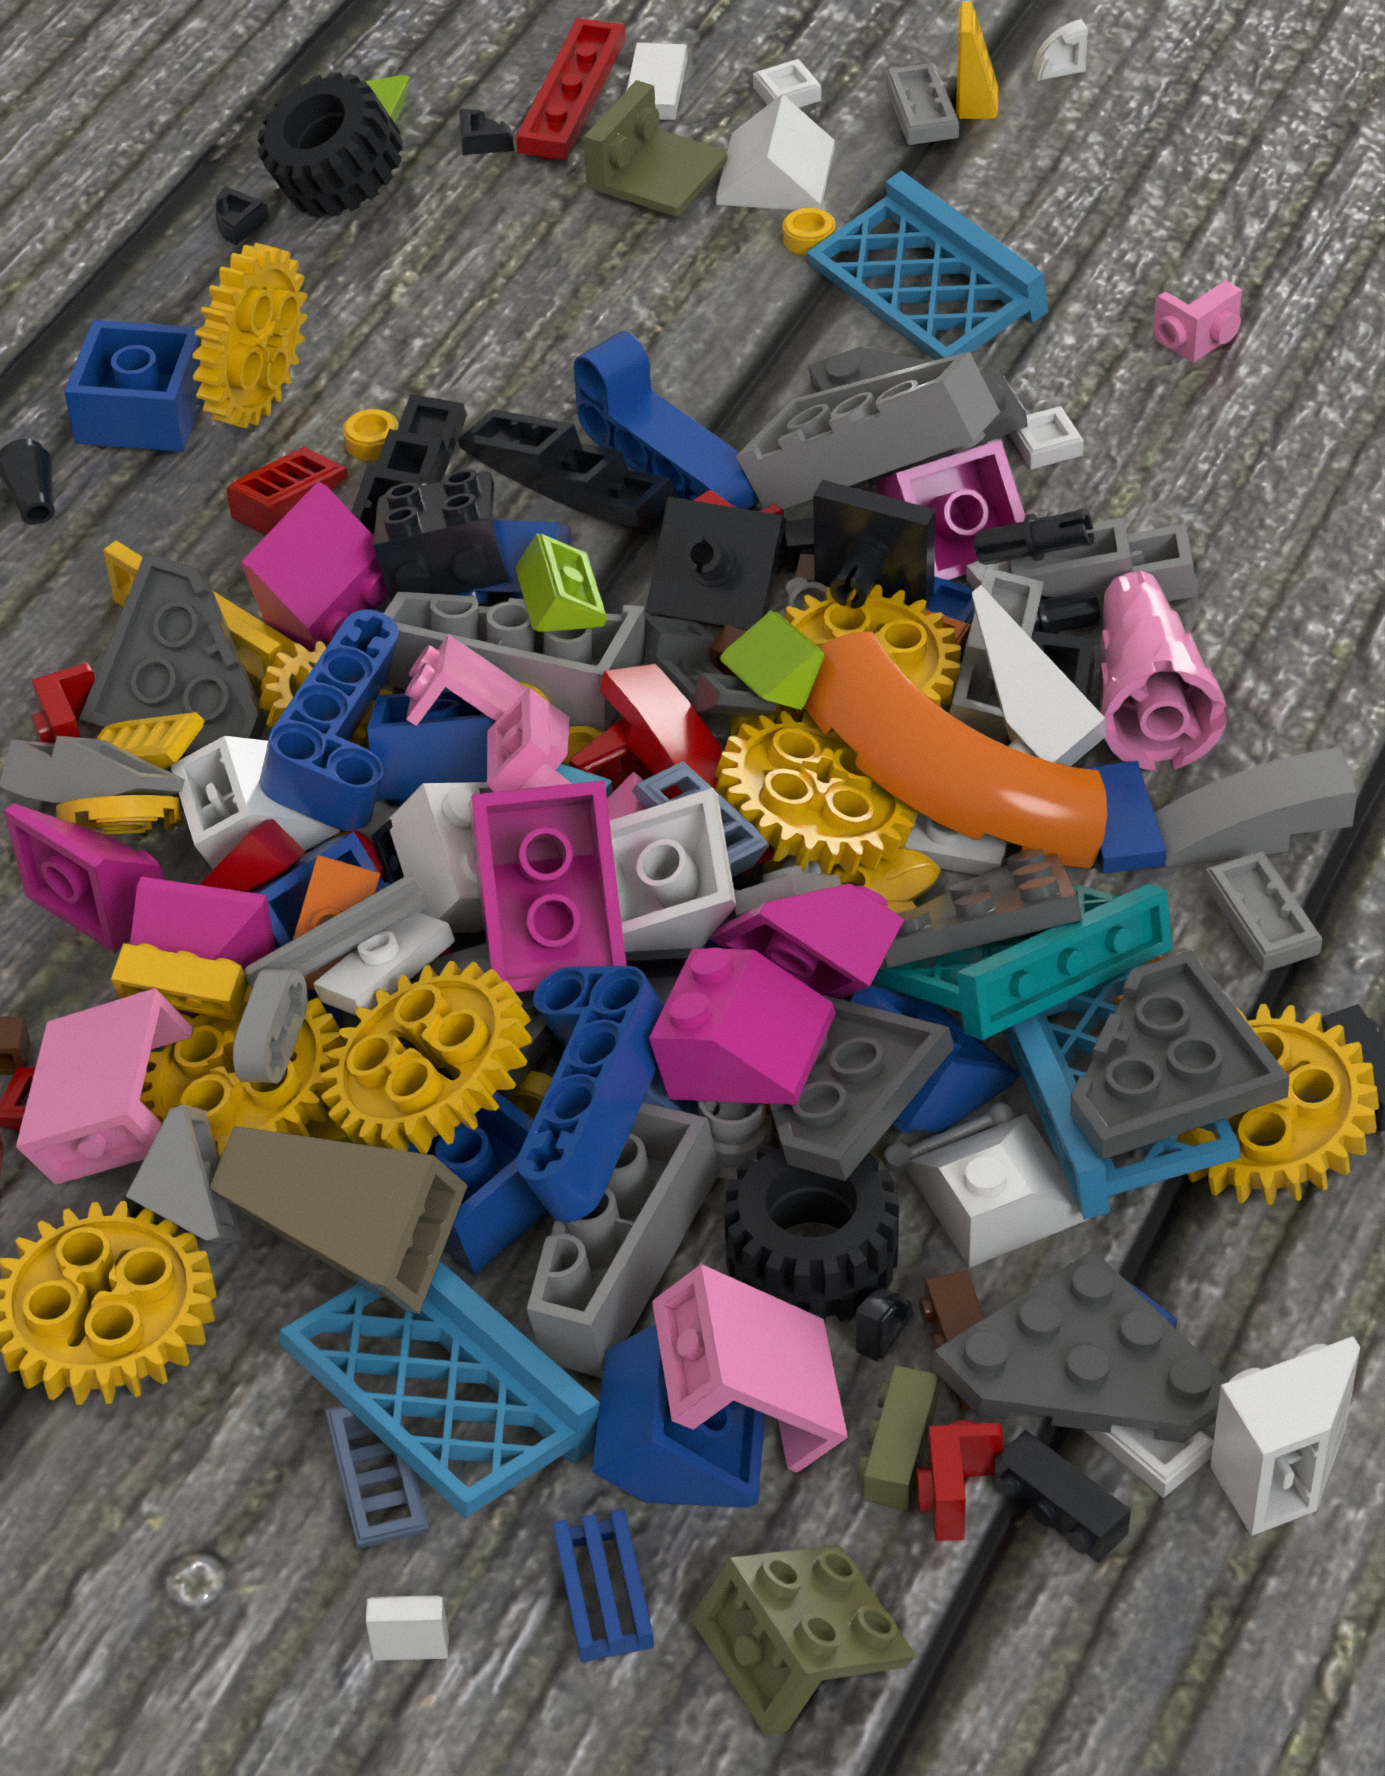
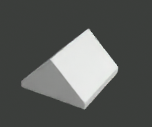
(777, 160)

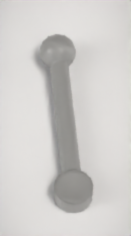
(898, 1154)

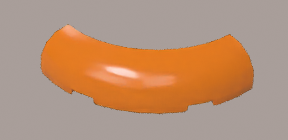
(948, 766)

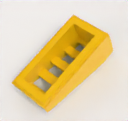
(975, 75)
(157, 738)

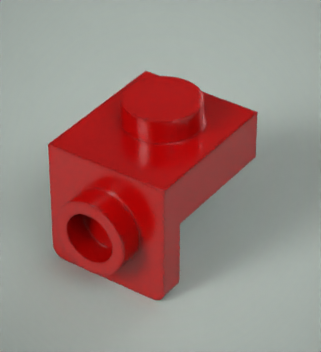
(61, 702)
(955, 1453)

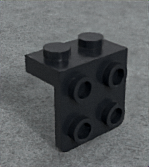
(439, 536)

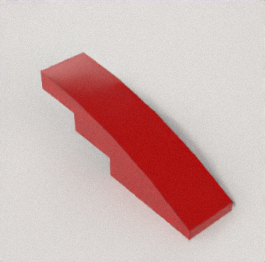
(663, 725)

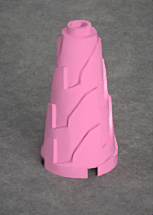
(1153, 679)

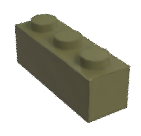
(898, 1437)

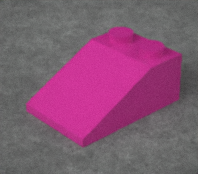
(546, 880)

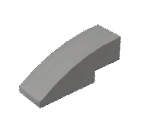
(1158, 551)
(975, 694)
(80, 770)
(1259, 809)

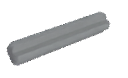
(344, 930)

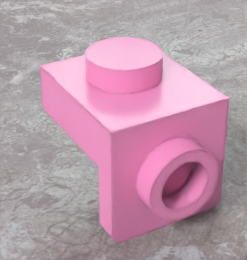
(1201, 325)

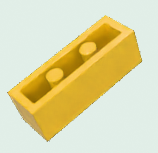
(182, 979)

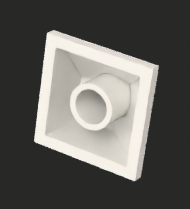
(672, 873)
(996, 1190)

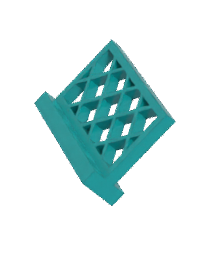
(1034, 971)

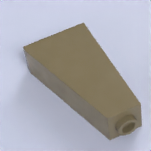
(347, 1204)

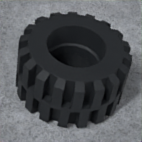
(330, 144)
(813, 1273)

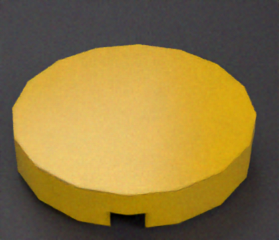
(122, 813)

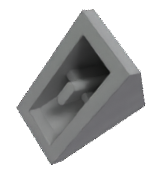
(178, 1178)

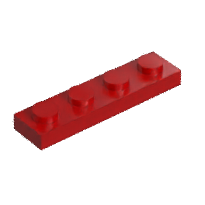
(571, 89)

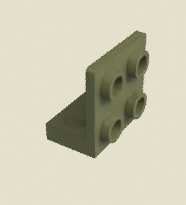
(645, 164)
(792, 1622)

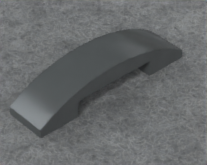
(683, 655)

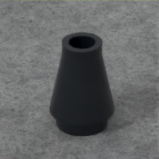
(28, 479)

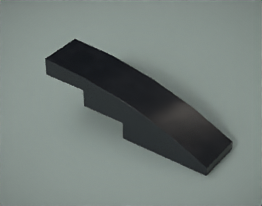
(412, 453)
(555, 464)

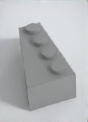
(868, 429)
(558, 663)
(607, 1264)

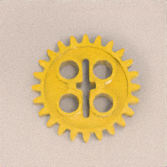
(250, 335)
(909, 637)
(811, 796)
(456, 1022)
(203, 1076)
(1307, 1134)
(103, 1284)

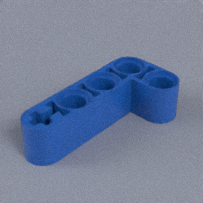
(654, 435)
(309, 750)
(598, 1087)

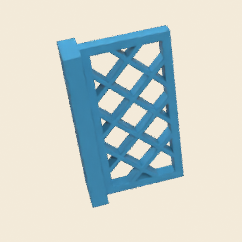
(958, 249)
(1050, 1085)
(488, 1353)

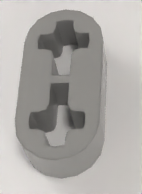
(270, 1026)

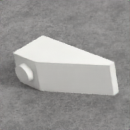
(1037, 700)

